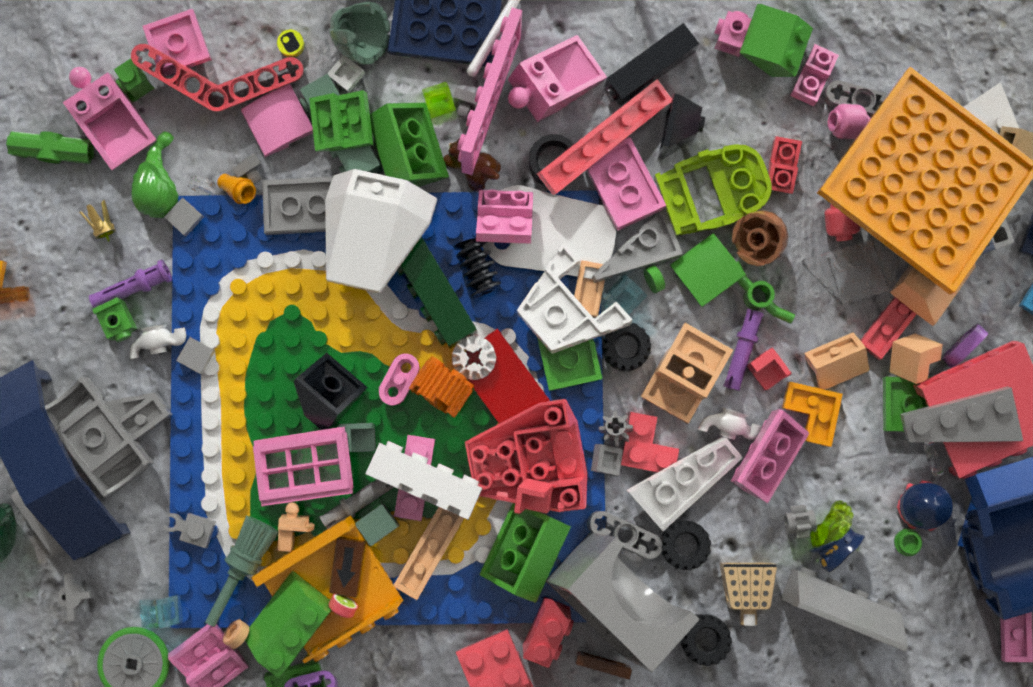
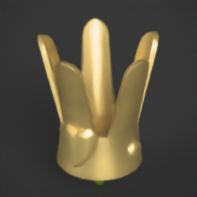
(101, 228)

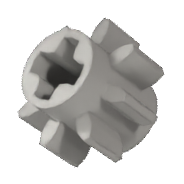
(608, 428)
(800, 521)

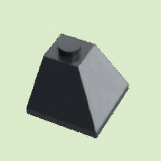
(681, 125)
(327, 391)

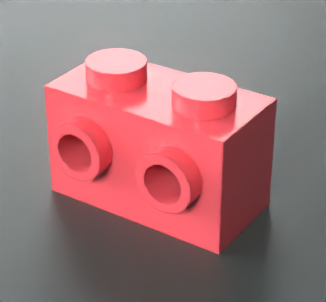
(547, 632)

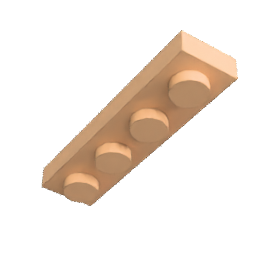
(428, 552)

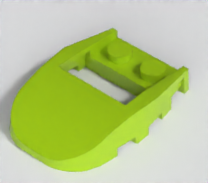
(738, 180)

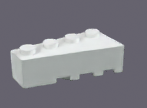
(424, 480)

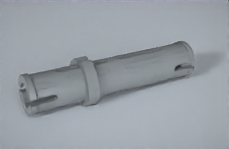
(355, 503)

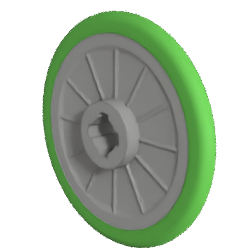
(133, 644)

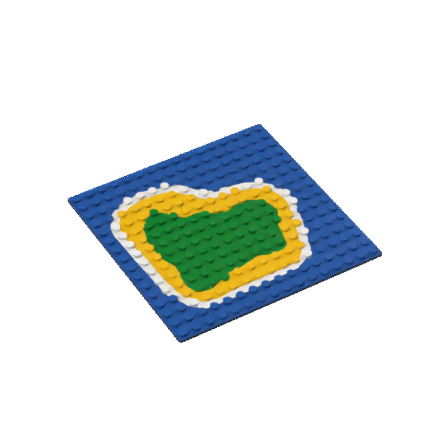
(273, 317)

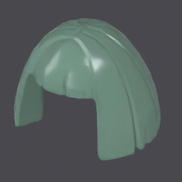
(360, 32)

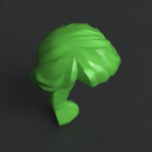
(152, 187)

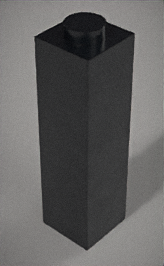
(651, 65)

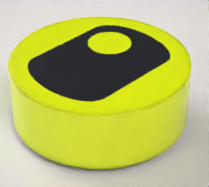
(290, 43)

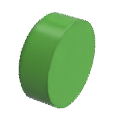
(654, 279)

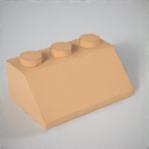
(923, 295)

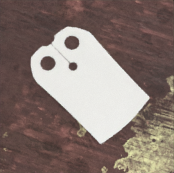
(560, 220)

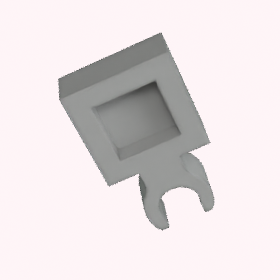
(194, 529)

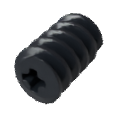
(477, 267)

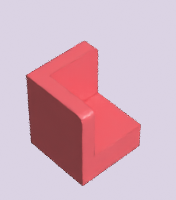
(768, 369)
(533, 496)

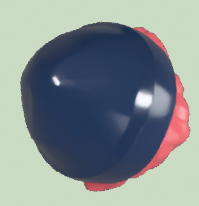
(925, 505)

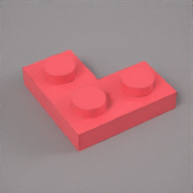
(641, 451)

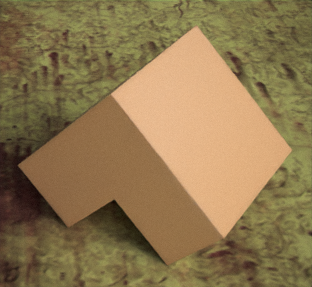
(912, 357)

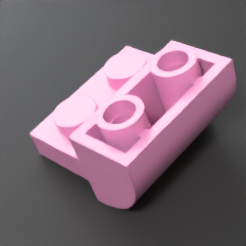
(504, 216)

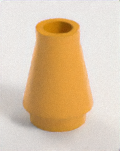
(239, 189)

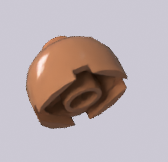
(760, 237)

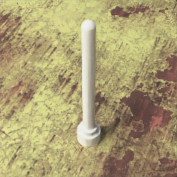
(488, 44)

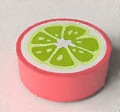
(343, 605)

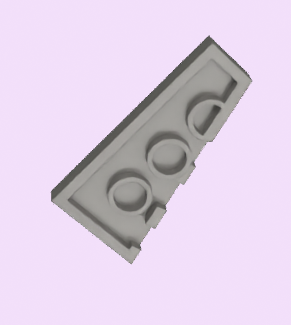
(974, 418)

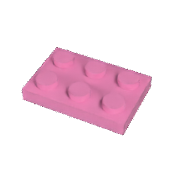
(625, 185)

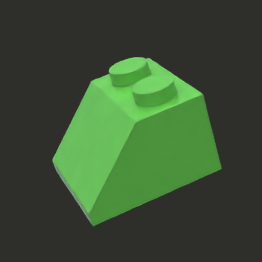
(776, 41)

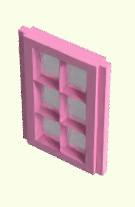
(303, 466)

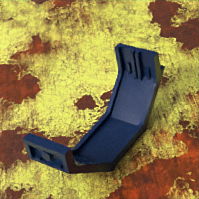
(45, 471)

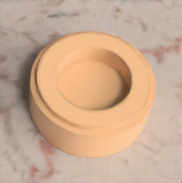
(235, 634)

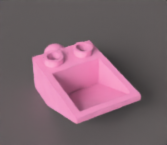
(554, 78)
(108, 120)

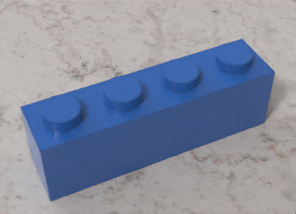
(1001, 483)

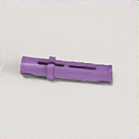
(743, 349)

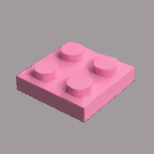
(178, 38)

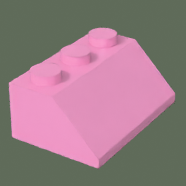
(770, 455)

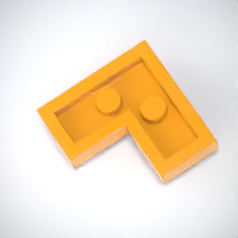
(821, 408)

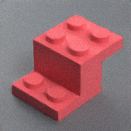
(494, 663)

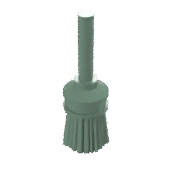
(243, 560)

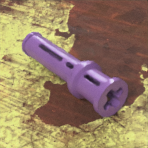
(141, 281)

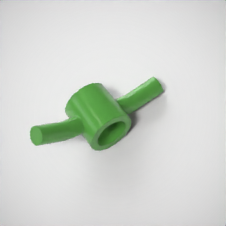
(768, 305)

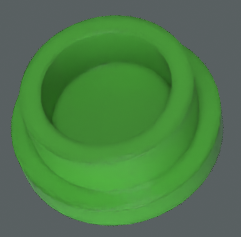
(907, 542)

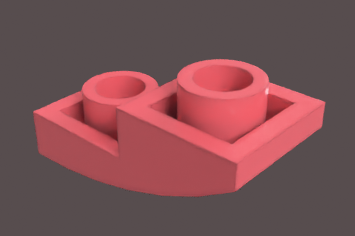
(784, 163)

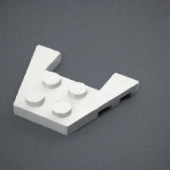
(558, 316)

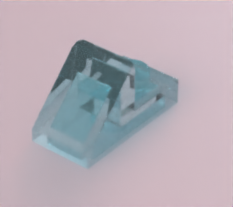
(161, 612)

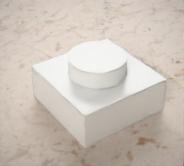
(346, 74)

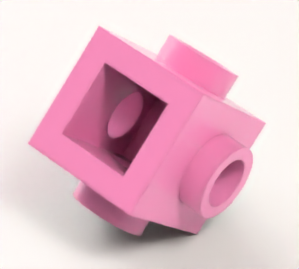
(732, 32)

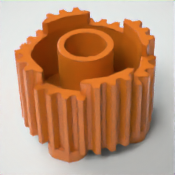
(442, 387)

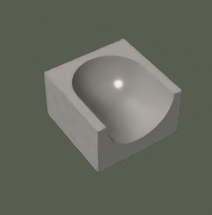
(619, 603)

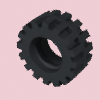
(638, 359)
(702, 550)
(718, 652)

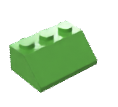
(408, 143)
(525, 552)
(287, 624)

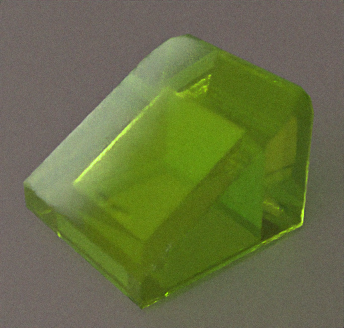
(438, 99)

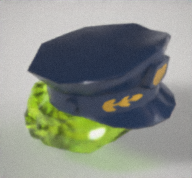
(835, 537)

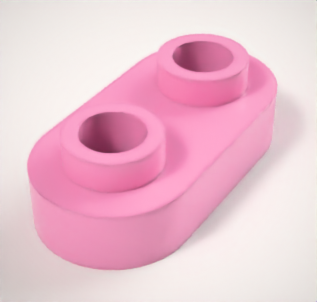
(398, 379)

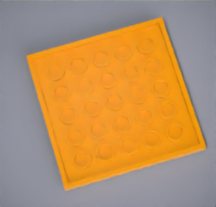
(929, 180)

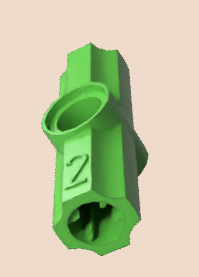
(50, 147)

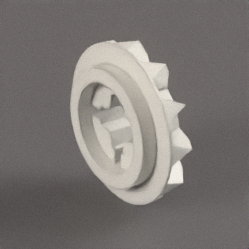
(473, 344)

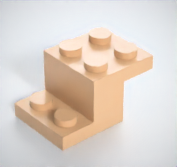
(686, 373)

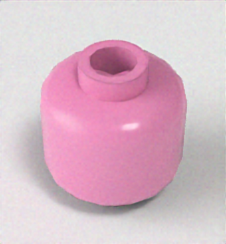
(847, 121)

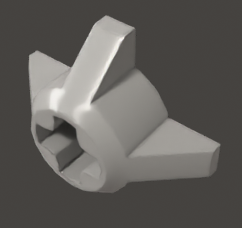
(72, 596)

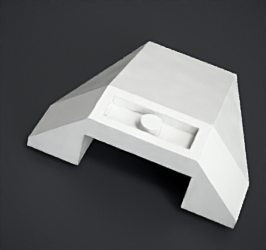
(372, 227)

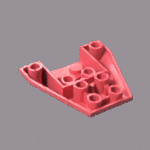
(532, 445)

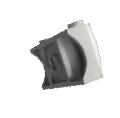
(97, 438)

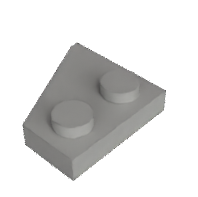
(140, 413)

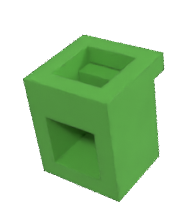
(133, 80)
(125, 324)

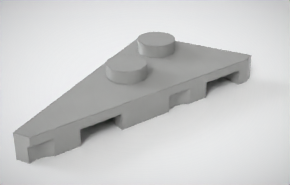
(648, 247)

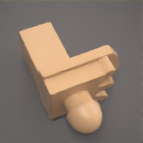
(289, 524)

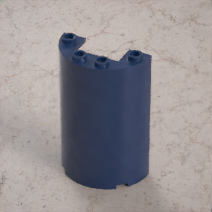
(1001, 554)

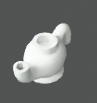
(156, 339)
(731, 424)

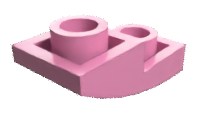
(814, 75)

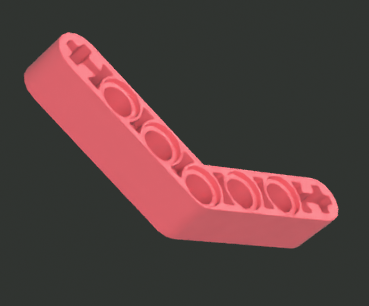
(207, 87)

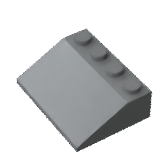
(845, 607)

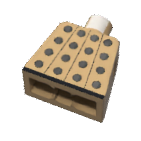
(748, 588)

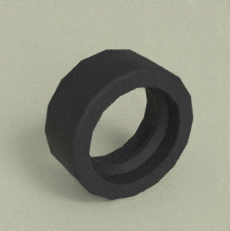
(540, 145)

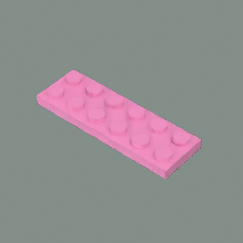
(488, 95)

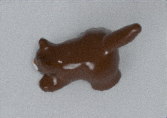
(486, 167)

